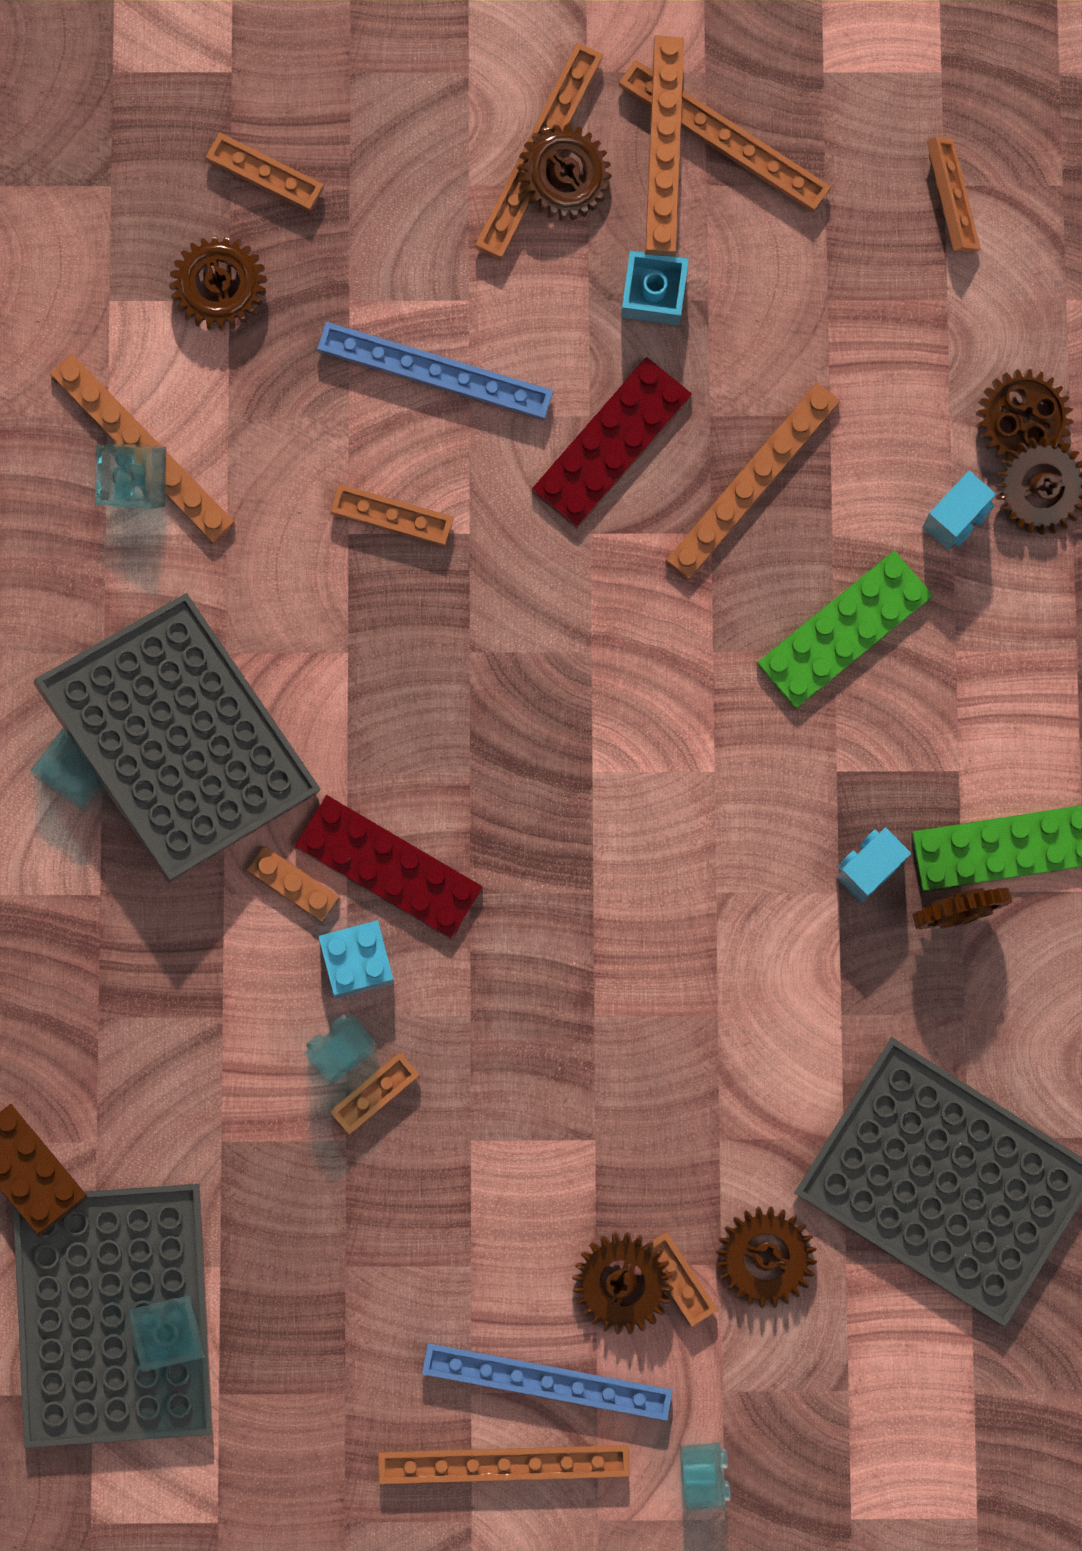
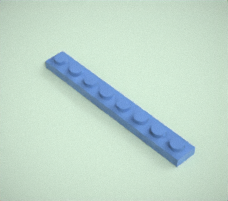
(435, 371)
(547, 1381)

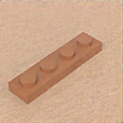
(264, 172)
(953, 195)
(391, 515)

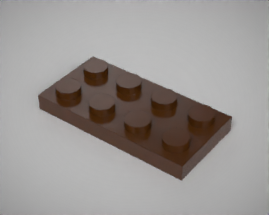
(33, 1175)

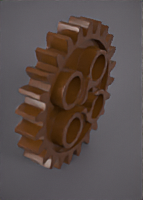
(1032, 392)
(962, 908)

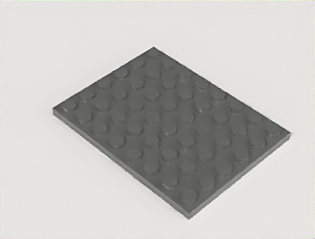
(177, 737)
(946, 1182)
(76, 1326)

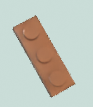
(293, 884)
(374, 1093)
(687, 1289)

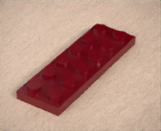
(611, 442)
(389, 867)

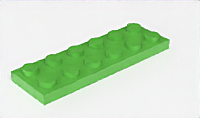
(844, 629)
(999, 848)

